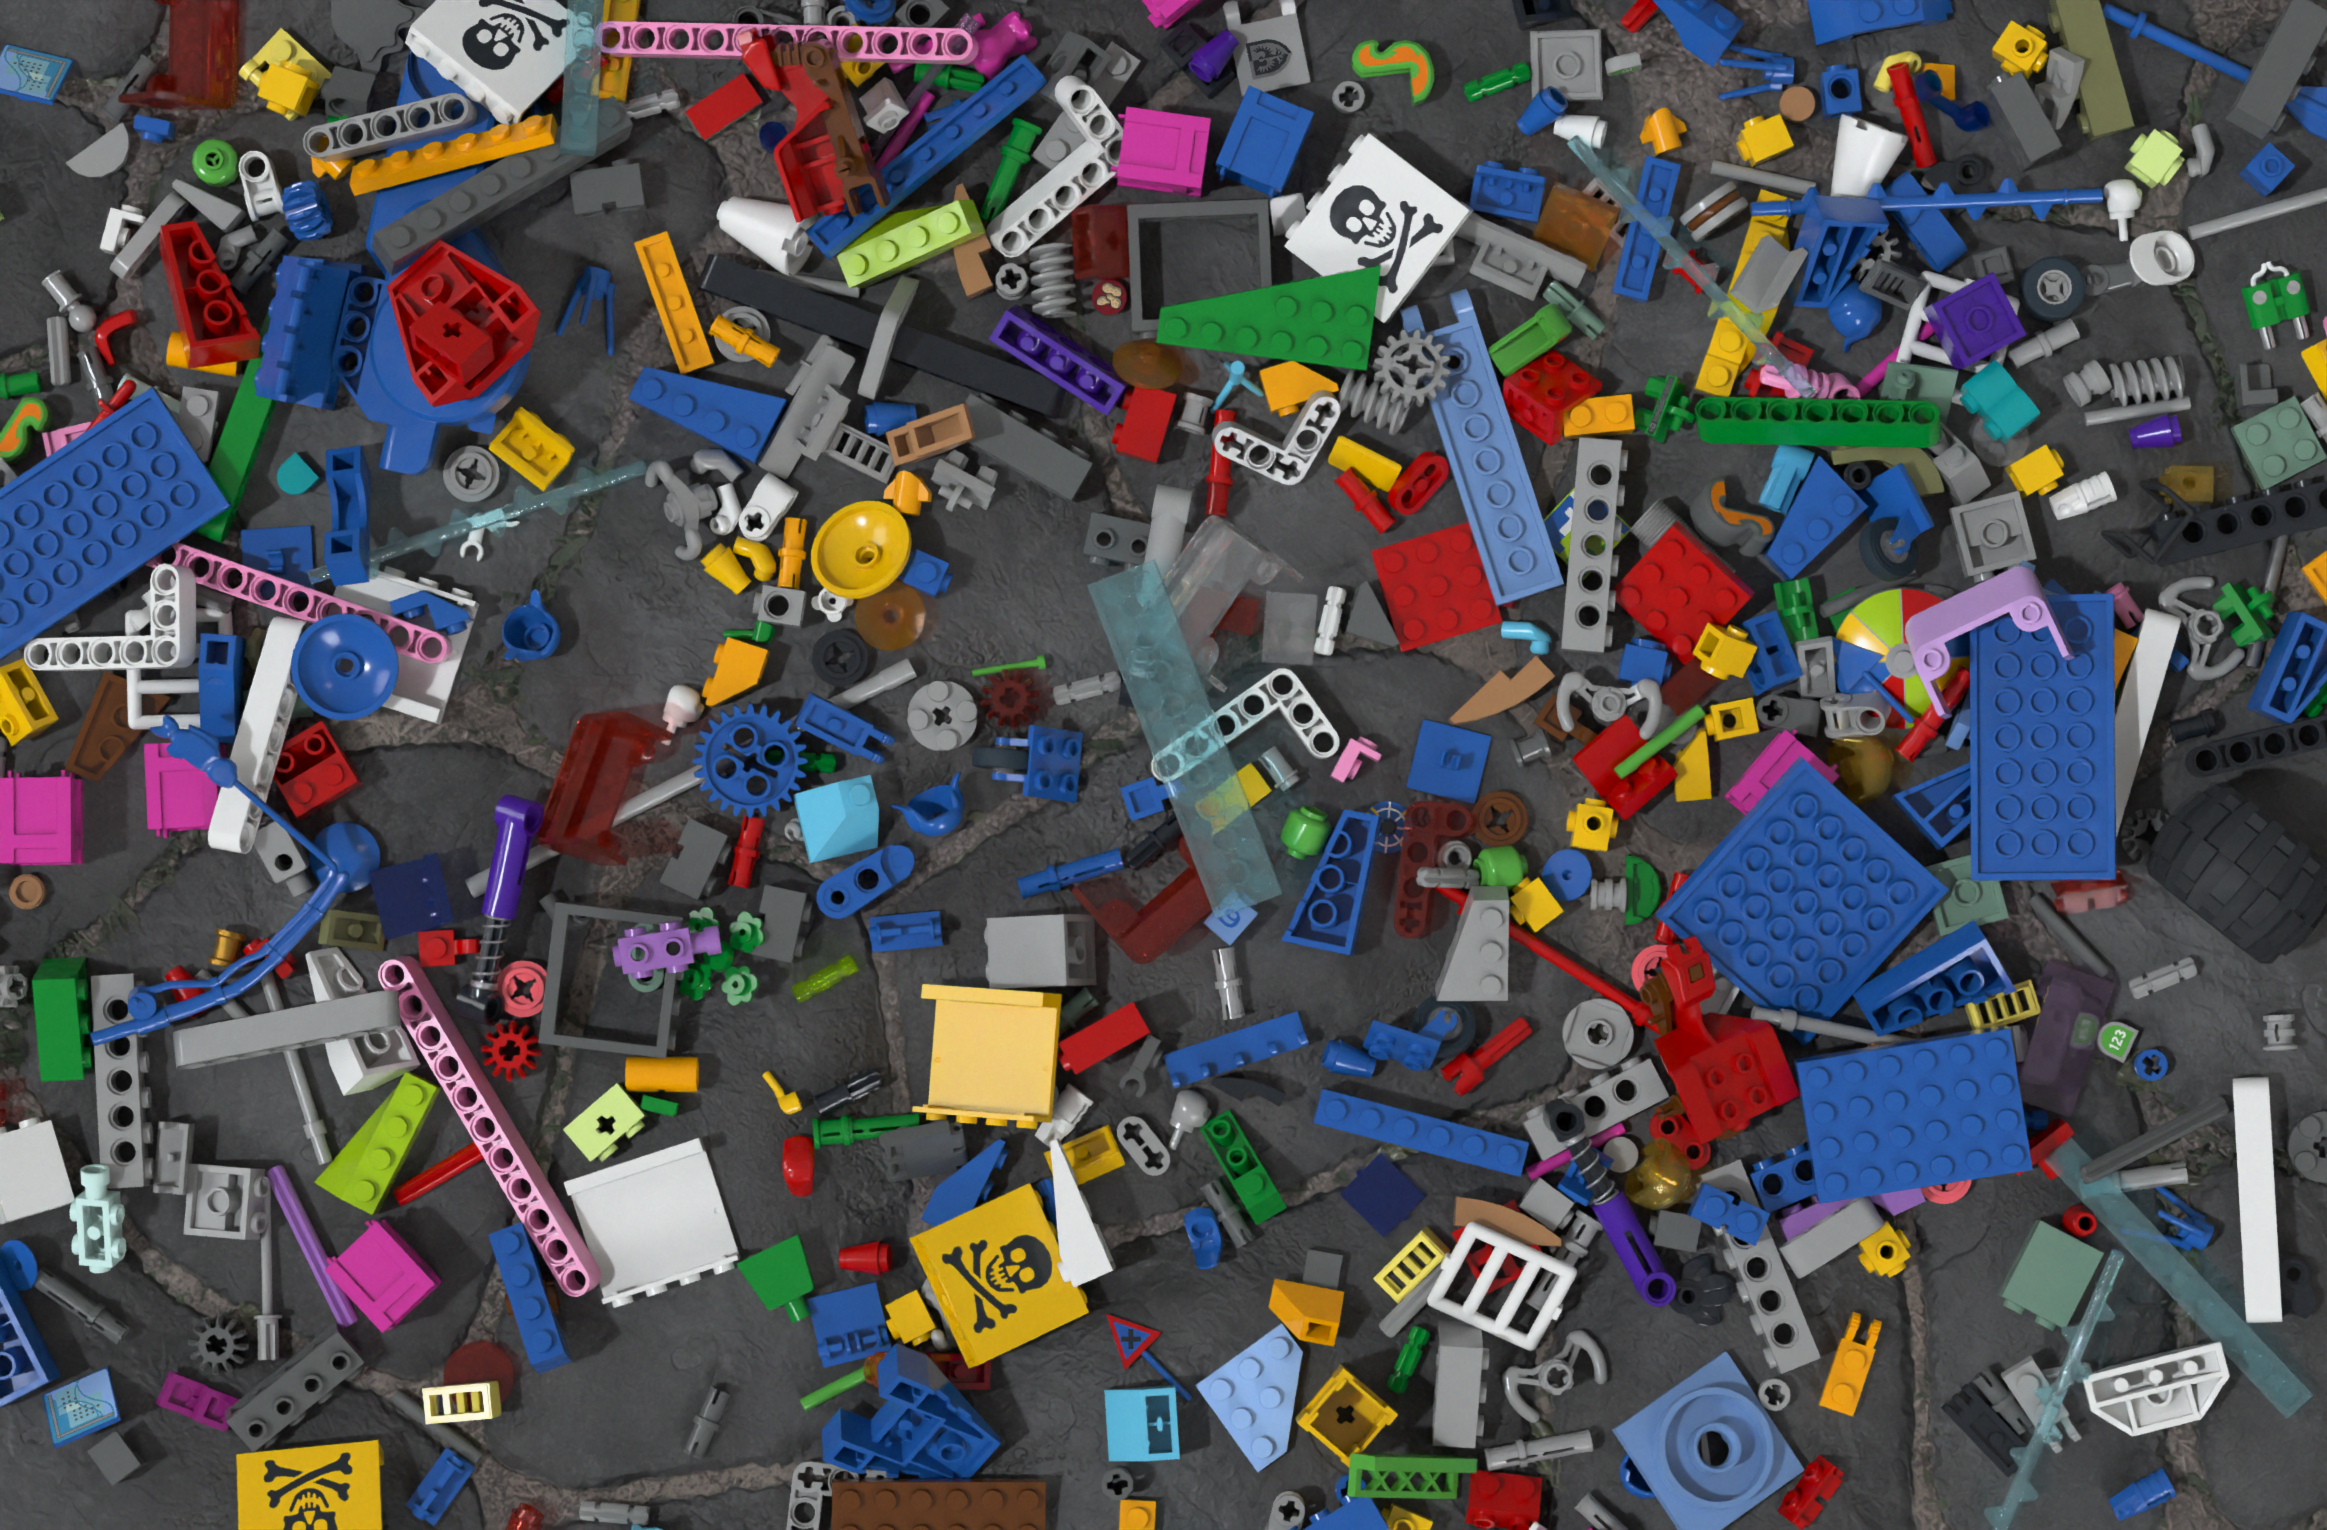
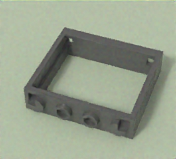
(1189, 212)
(670, 1000)

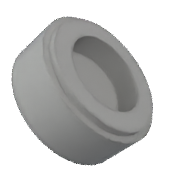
(1623, 1152)

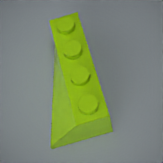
(907, 239)
(377, 1152)

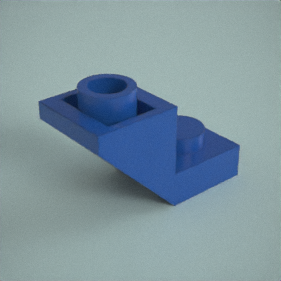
(444, 615)

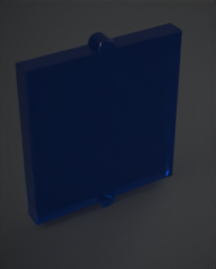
(1382, 1195)

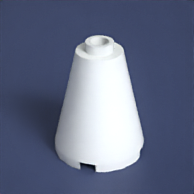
(1863, 156)
(768, 231)

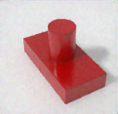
(2045, 1142)

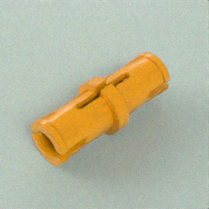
(744, 341)
(792, 553)

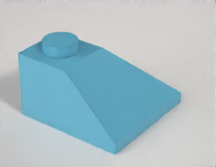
(838, 818)

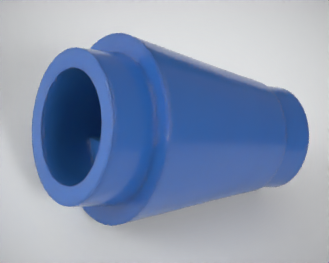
(1543, 110)
(885, 416)
(1347, 1060)

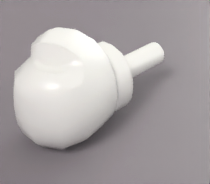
(2122, 200)
(681, 707)

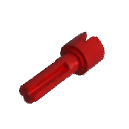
(1471, 1066)

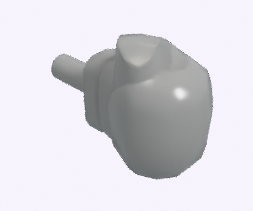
(1188, 1112)

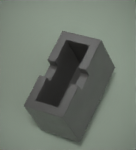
(608, 187)
(697, 860)
(783, 923)

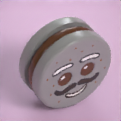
(1714, 211)

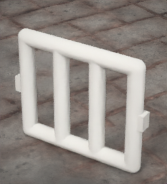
(1909, 343)
(137, 687)
(1503, 1246)

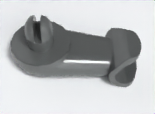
(2109, 278)

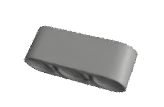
(1831, 1236)

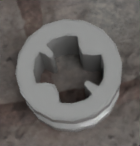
(1356, 104)
(1783, 1389)

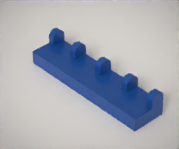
(1640, 247)
(1235, 1049)

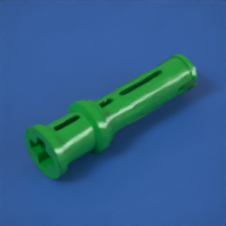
(1014, 155)
(848, 1129)

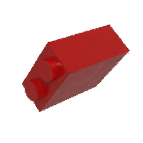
(1102, 1039)

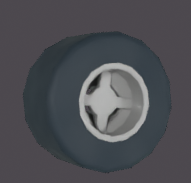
(2063, 289)

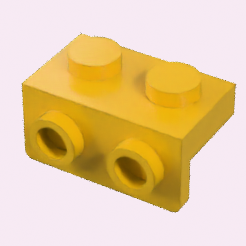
(533, 448)

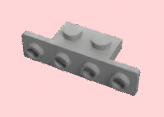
(1516, 260)
(811, 414)

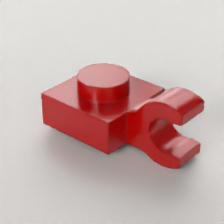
(442, 948)

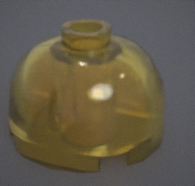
(1863, 766)
(1661, 1177)

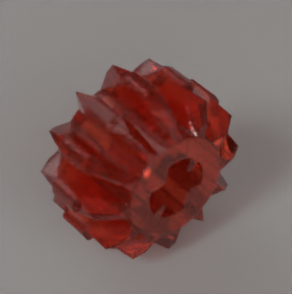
(999, 692)

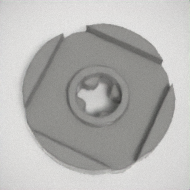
(946, 736)
(1615, 1024)

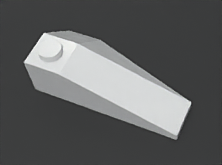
(361, 1061)
(1079, 1240)

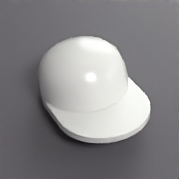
(2161, 258)

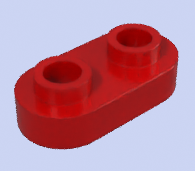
(1417, 483)
(1681, 1136)

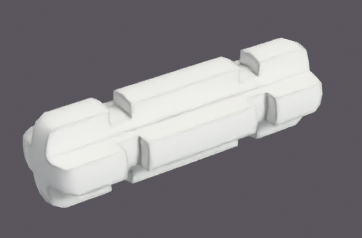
(1330, 620)

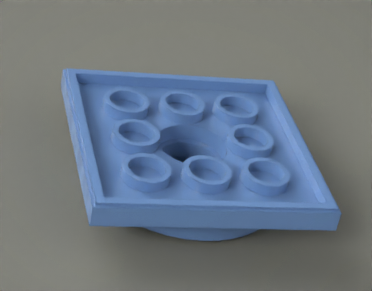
(1666, 1437)

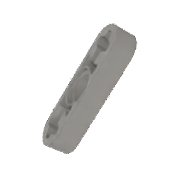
(148, 236)

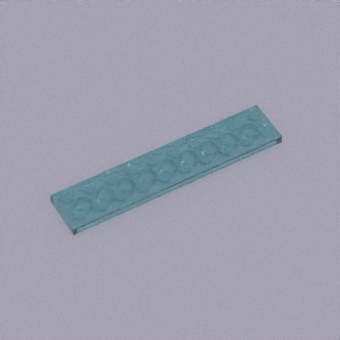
(1185, 739)

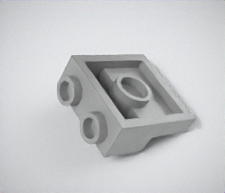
(1992, 535)
(225, 1201)

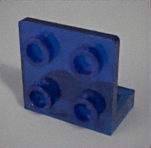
(411, 897)

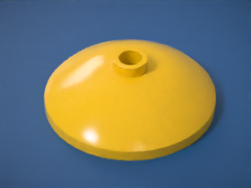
(852, 539)

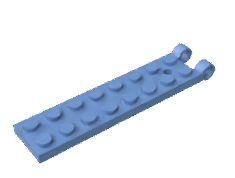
(1488, 461)

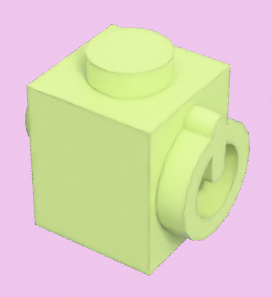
(2155, 158)

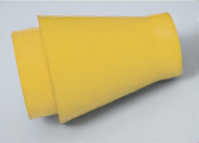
(725, 568)

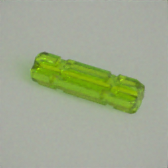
(824, 978)

